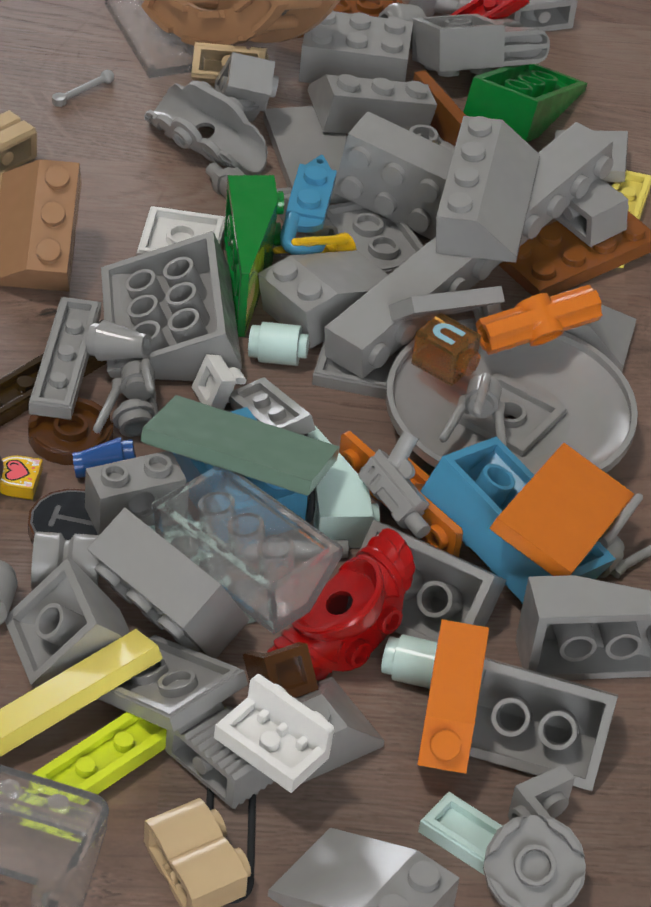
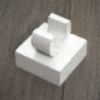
(216, 381)

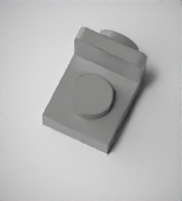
(543, 794)

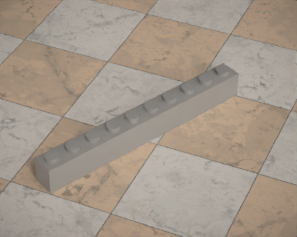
(365, 333)

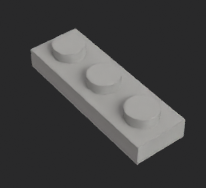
(272, 406)

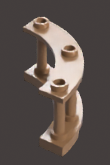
(237, 20)

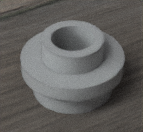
(132, 416)

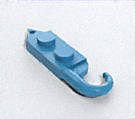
(308, 204)

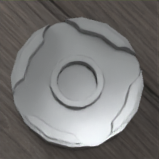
(534, 863)

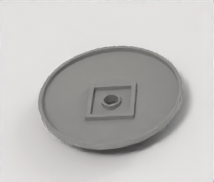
(553, 389)

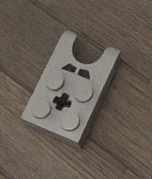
(475, 43)

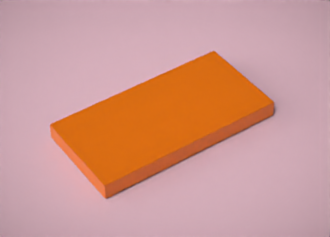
(562, 512)

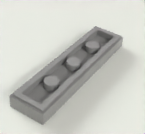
(64, 359)

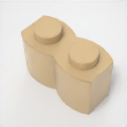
(196, 856)

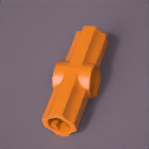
(539, 319)

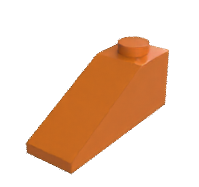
(453, 696)

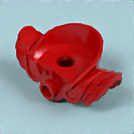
(377, 585)

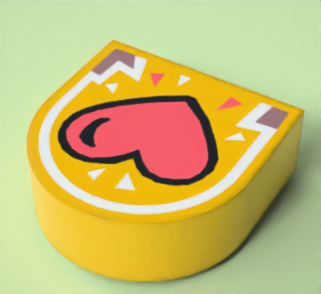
(20, 476)

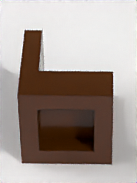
(286, 666)

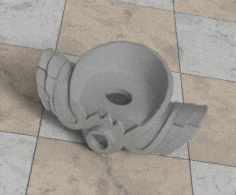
(199, 105)

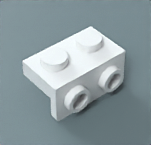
(276, 734)

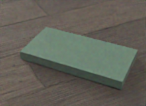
(240, 445)

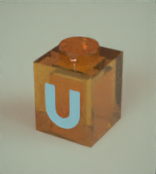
(446, 349)

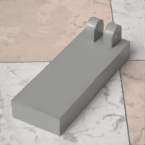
(480, 301)

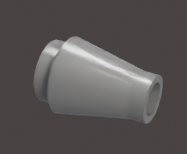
(116, 342)

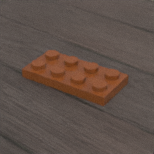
(561, 260)

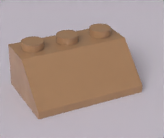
(39, 224)

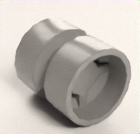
(52, 549)

